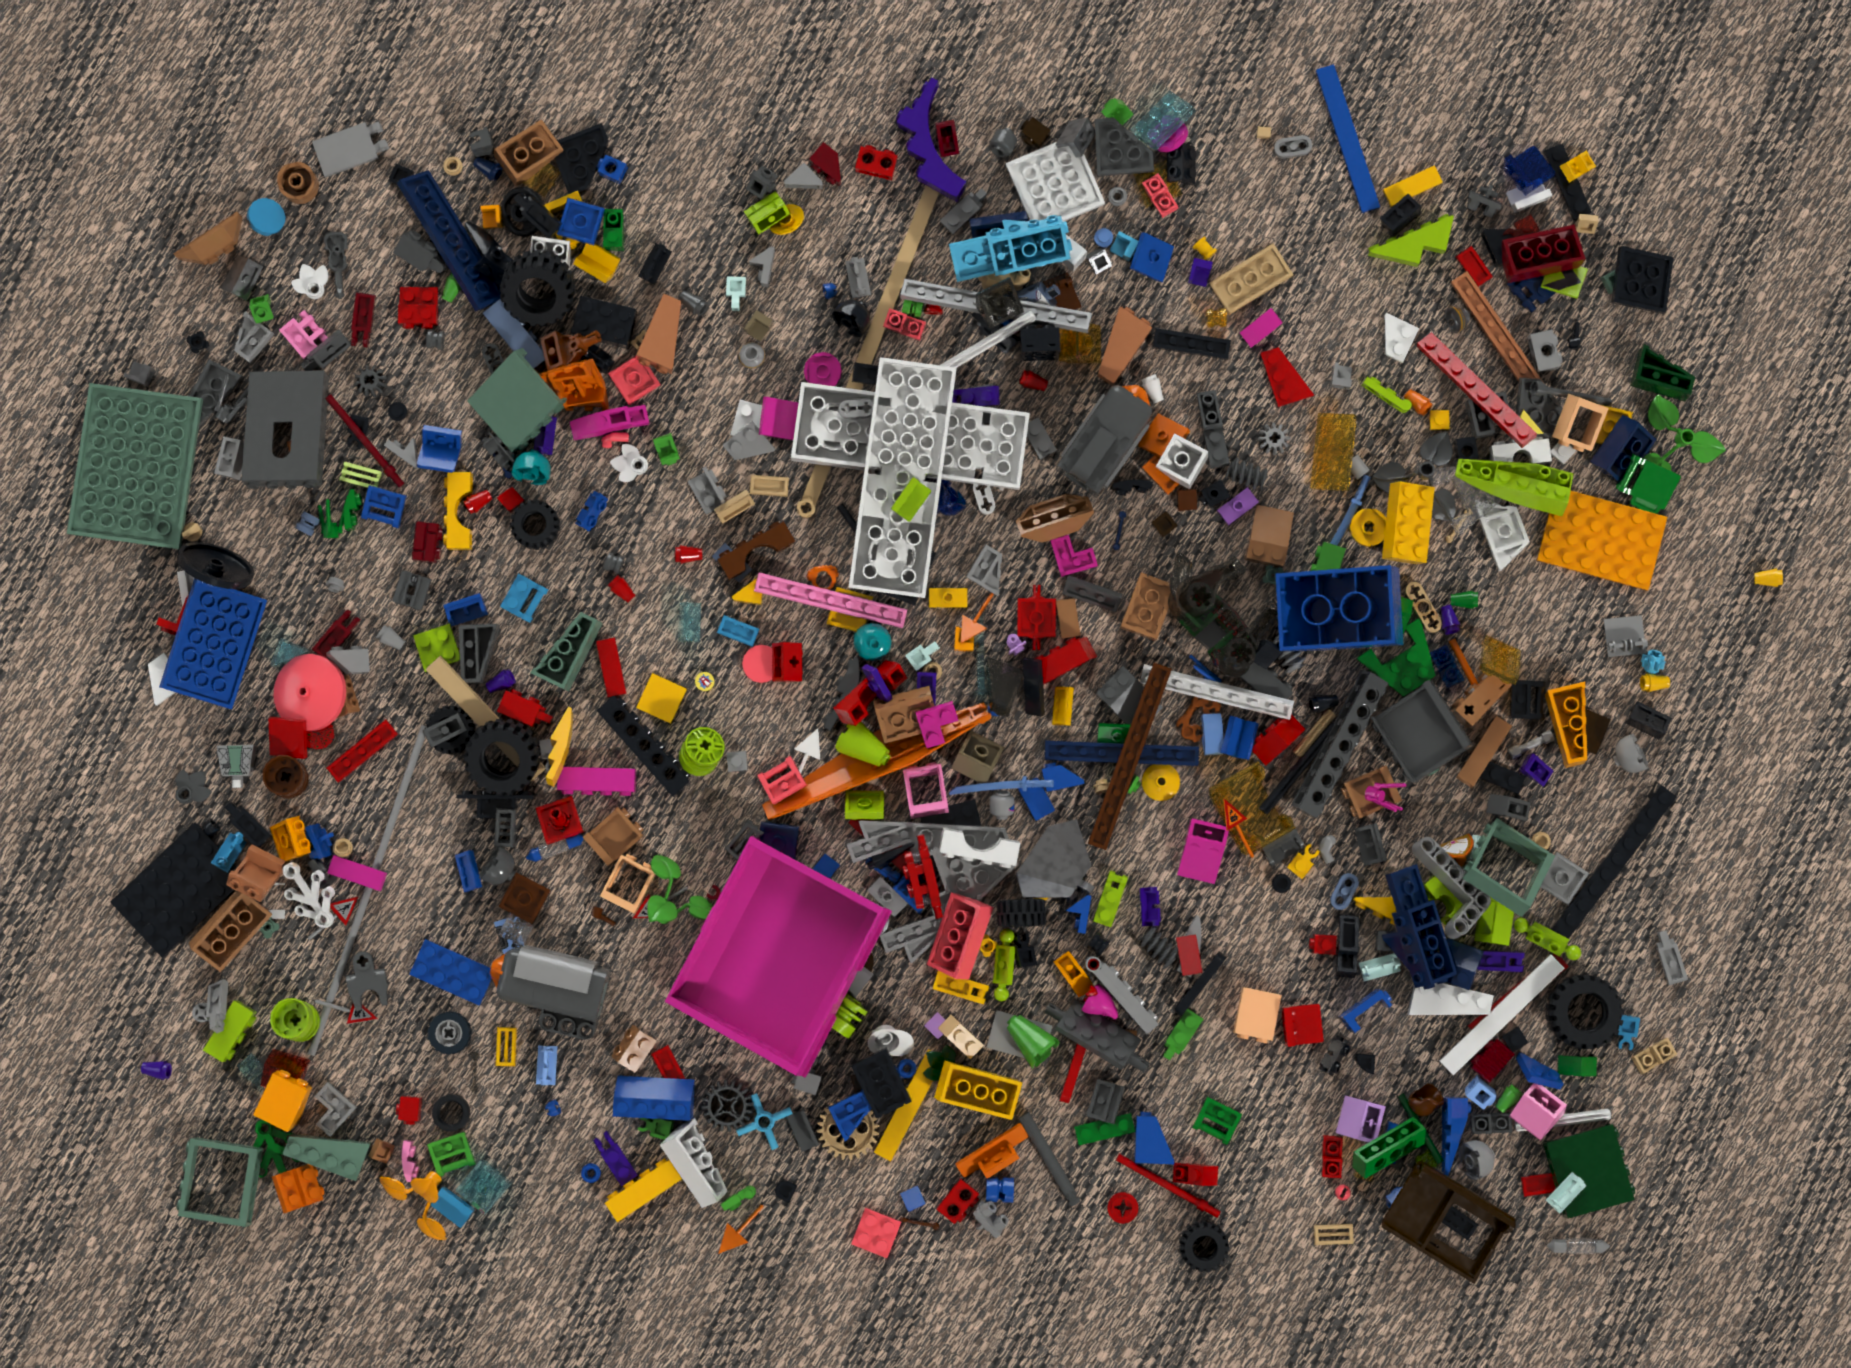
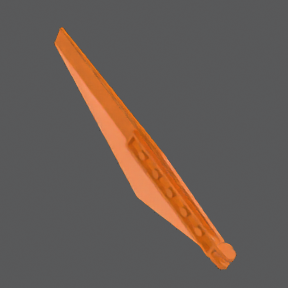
(848, 772)

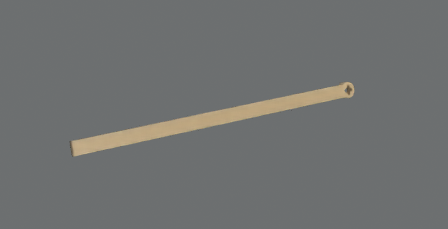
(876, 328)

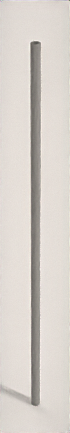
(367, 891)

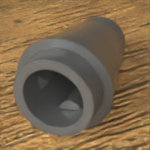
(694, 303)

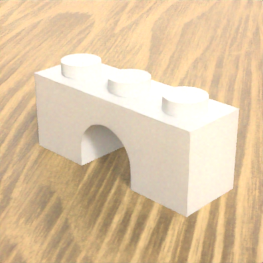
(1537, 451)

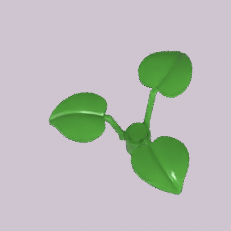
(1665, 414)
(664, 911)

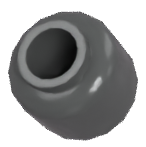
(1003, 142)

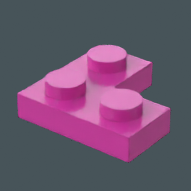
(1071, 562)
(931, 720)

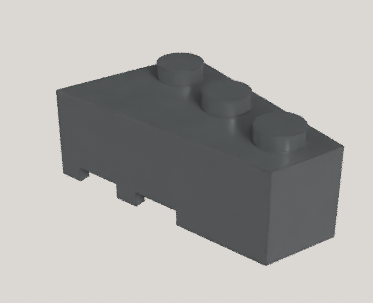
(476, 650)

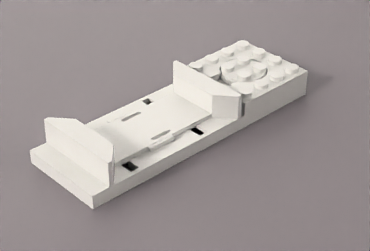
(831, 440)
(906, 443)

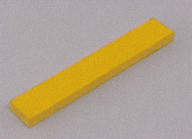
(904, 1115)

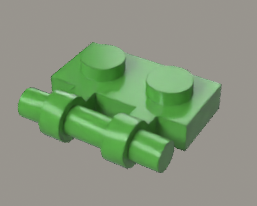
(734, 1201)

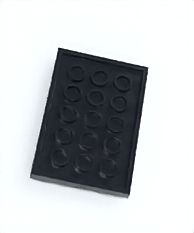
(175, 891)

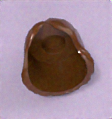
(1431, 1100)

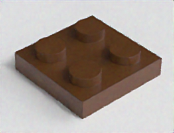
(524, 898)

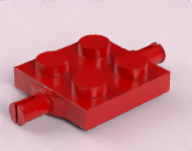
(1036, 617)

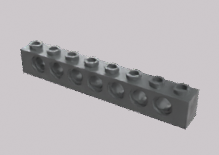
(1330, 749)

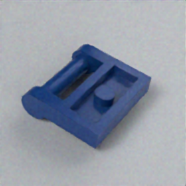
(384, 500)

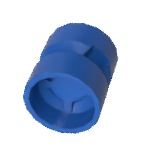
(1000, 1189)

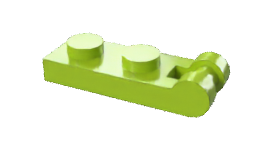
(1387, 395)
(1110, 899)

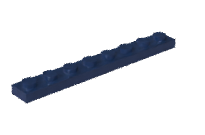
(1110, 753)

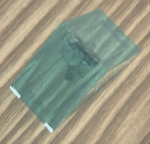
(287, 651)

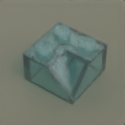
(483, 1186)

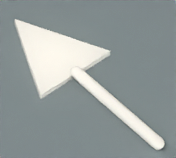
(810, 747)

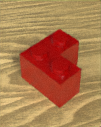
(1277, 738)

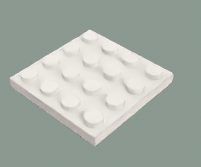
(1054, 183)

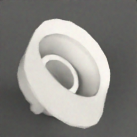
(896, 1041)

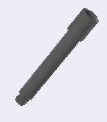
(1049, 1158)

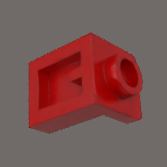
(1323, 944)

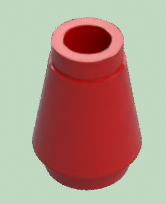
(1032, 381)
(477, 501)
(687, 554)
(621, 588)

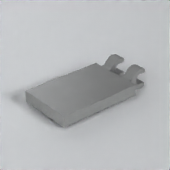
(349, 148)

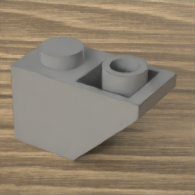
(350, 661)

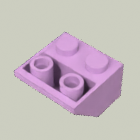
(1360, 1119)

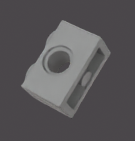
(1541, 362)

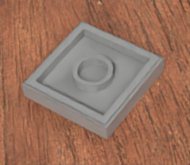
(1563, 879)

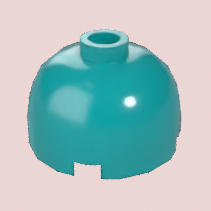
(532, 466)
(872, 641)

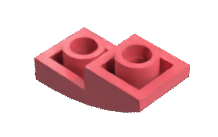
(1160, 195)
(904, 324)

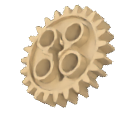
(862, 1140)

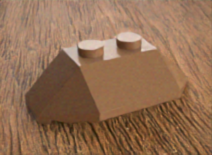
(213, 242)
(1054, 517)

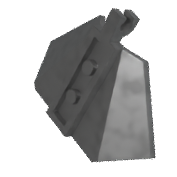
(1056, 864)

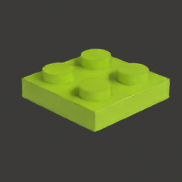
(436, 643)
(864, 805)

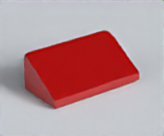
(1189, 955)

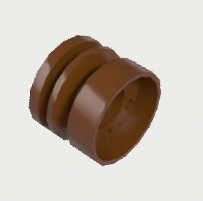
(275, 772)

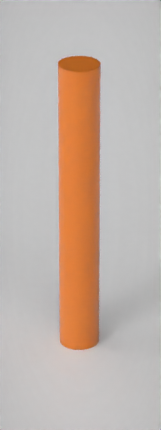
(1463, 662)

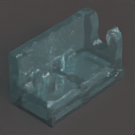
(689, 622)

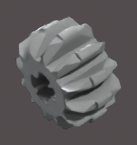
(1280, 443)

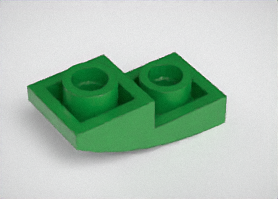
(352, 504)

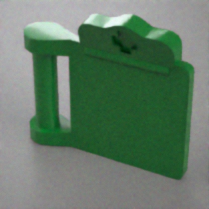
(1652, 487)

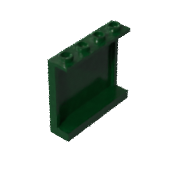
(1598, 1162)

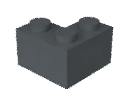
(1480, 423)

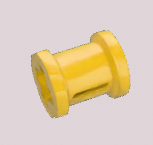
(1204, 248)

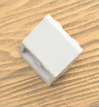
(554, 246)

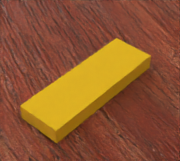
(1413, 185)

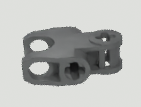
(366, 979)

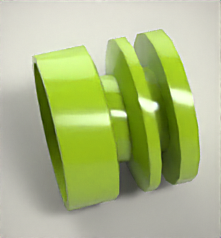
(695, 758)
(847, 1012)
(284, 1019)

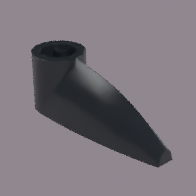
(481, 238)

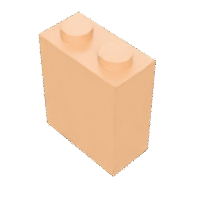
(1257, 1014)

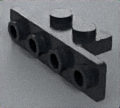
(488, 803)

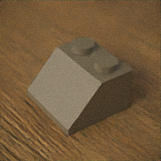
(977, 757)

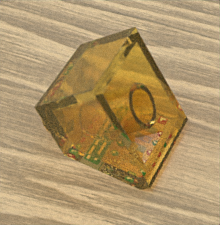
(1080, 346)

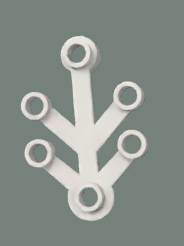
(310, 896)

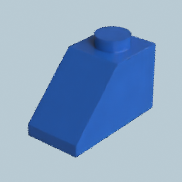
(1062, 777)

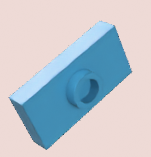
(738, 631)

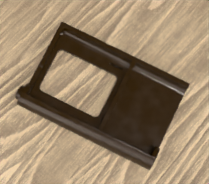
(1424, 1204)

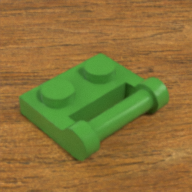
(449, 1147)

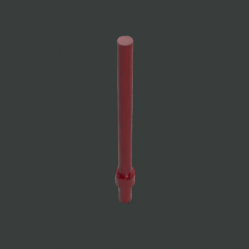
(389, 470)

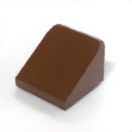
(1187, 499)

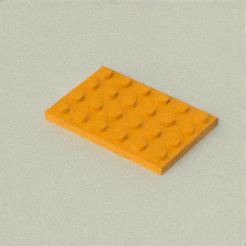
(1604, 540)

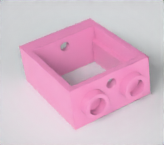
(928, 809)

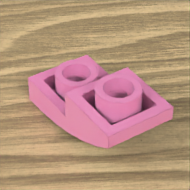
(409, 1167)

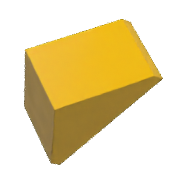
(748, 595)

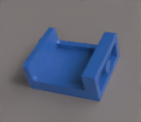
(1349, 1015)

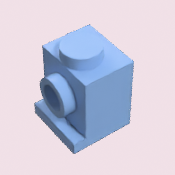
(1482, 1100)

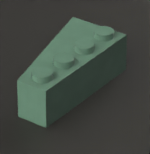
(568, 653)
(329, 1154)

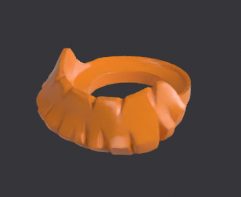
(831, 570)

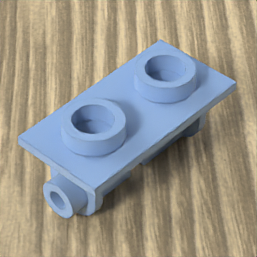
(546, 1065)

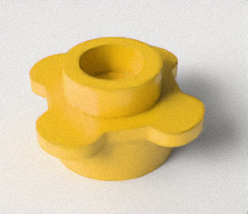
(991, 946)

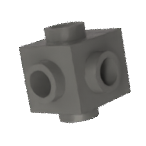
(762, 182)

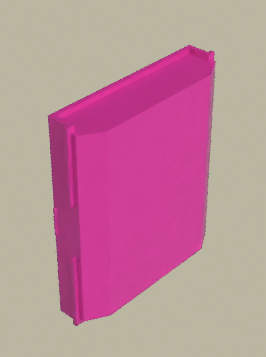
(777, 957)

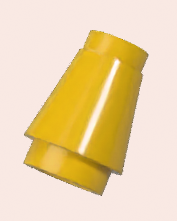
(1769, 577)
(1653, 682)

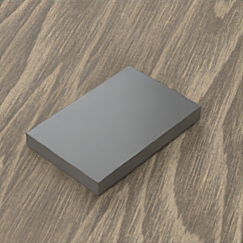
(1000, 1037)

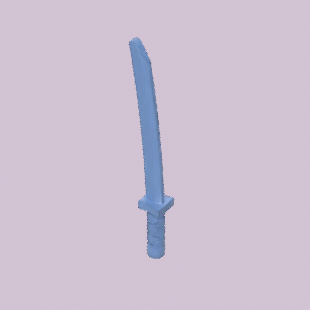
(1355, 502)
(1024, 783)

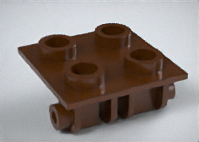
(1067, 296)

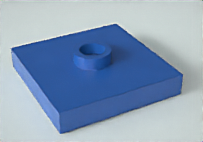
(581, 221)
(1152, 257)

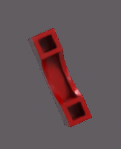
(854, 706)

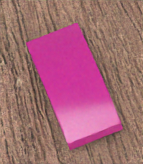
(1261, 327)

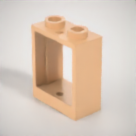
(1567, 418)
(606, 894)

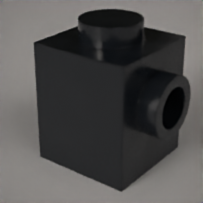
(1214, 494)

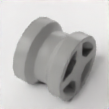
(200, 1014)

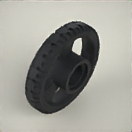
(514, 210)

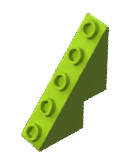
(1409, 247)

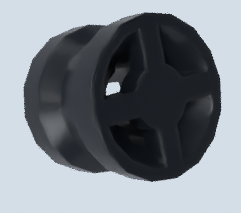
(1098, 944)

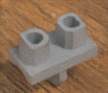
(988, 1219)

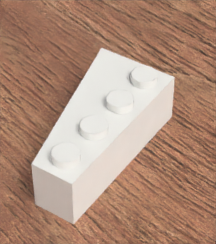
(1449, 1000)
(694, 1163)

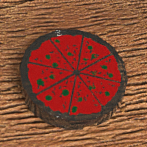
(322, 739)

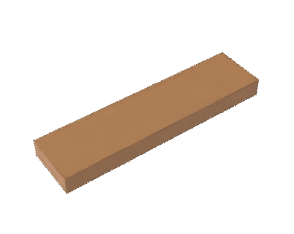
(1484, 751)

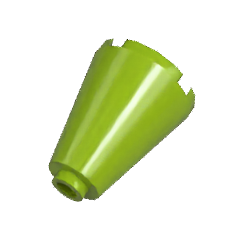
(862, 745)

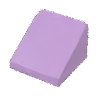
(933, 1024)

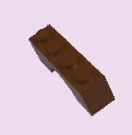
(777, 538)

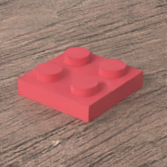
(876, 1232)

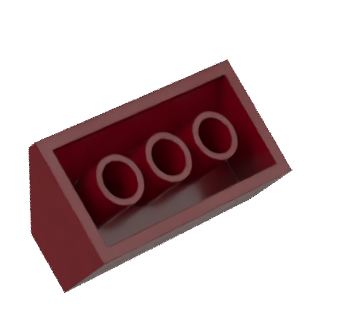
(1541, 253)

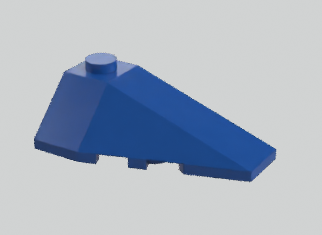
(1454, 1119)

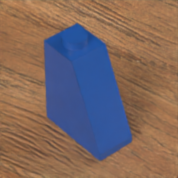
(1150, 1141)

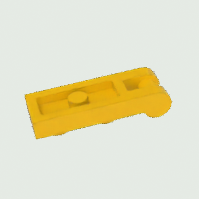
(960, 987)

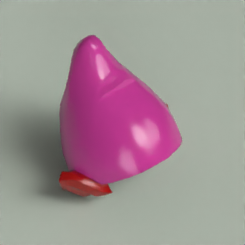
(1099, 1002)

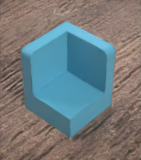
(1124, 246)

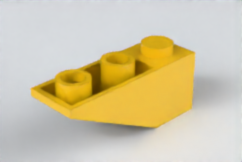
(1380, 906)

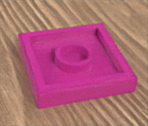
(778, 418)

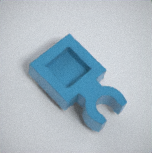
(1628, 1030)

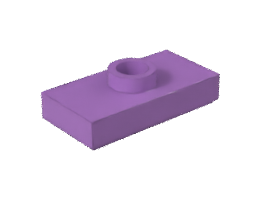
(1237, 506)

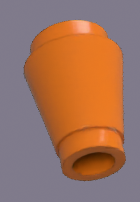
(1419, 402)

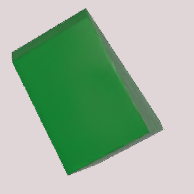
(1577, 1065)

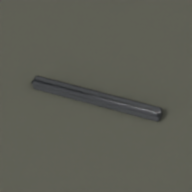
(1295, 772)

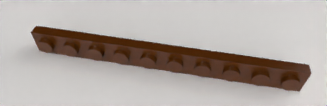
(1129, 756)

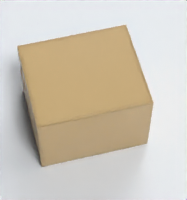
(1264, 132)

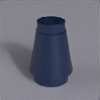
(488, 168)

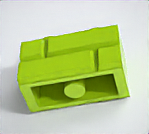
(766, 212)

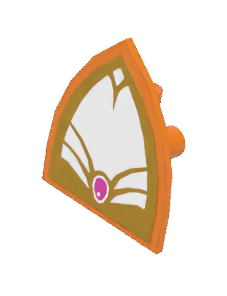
(1459, 848)

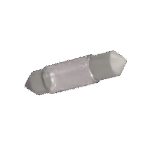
(1578, 1246)

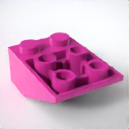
(1203, 851)

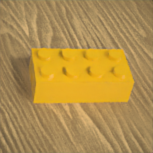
(1408, 523)
(978, 1090)

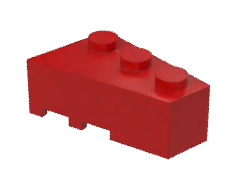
(1066, 658)

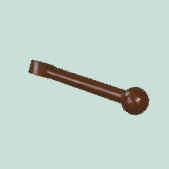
(935, 1226)

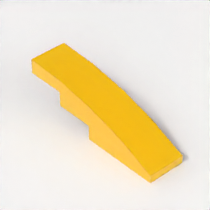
(561, 742)

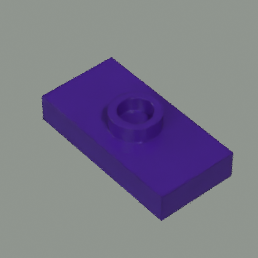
(876, 683)

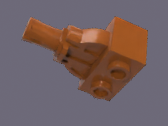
(566, 349)

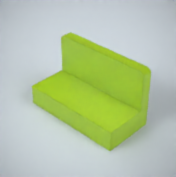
(911, 499)

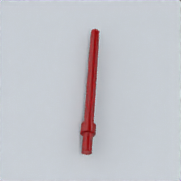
(1200, 1204)

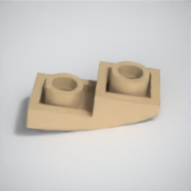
(1654, 1055)

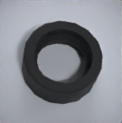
(465, 1112)

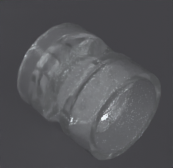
(516, 930)

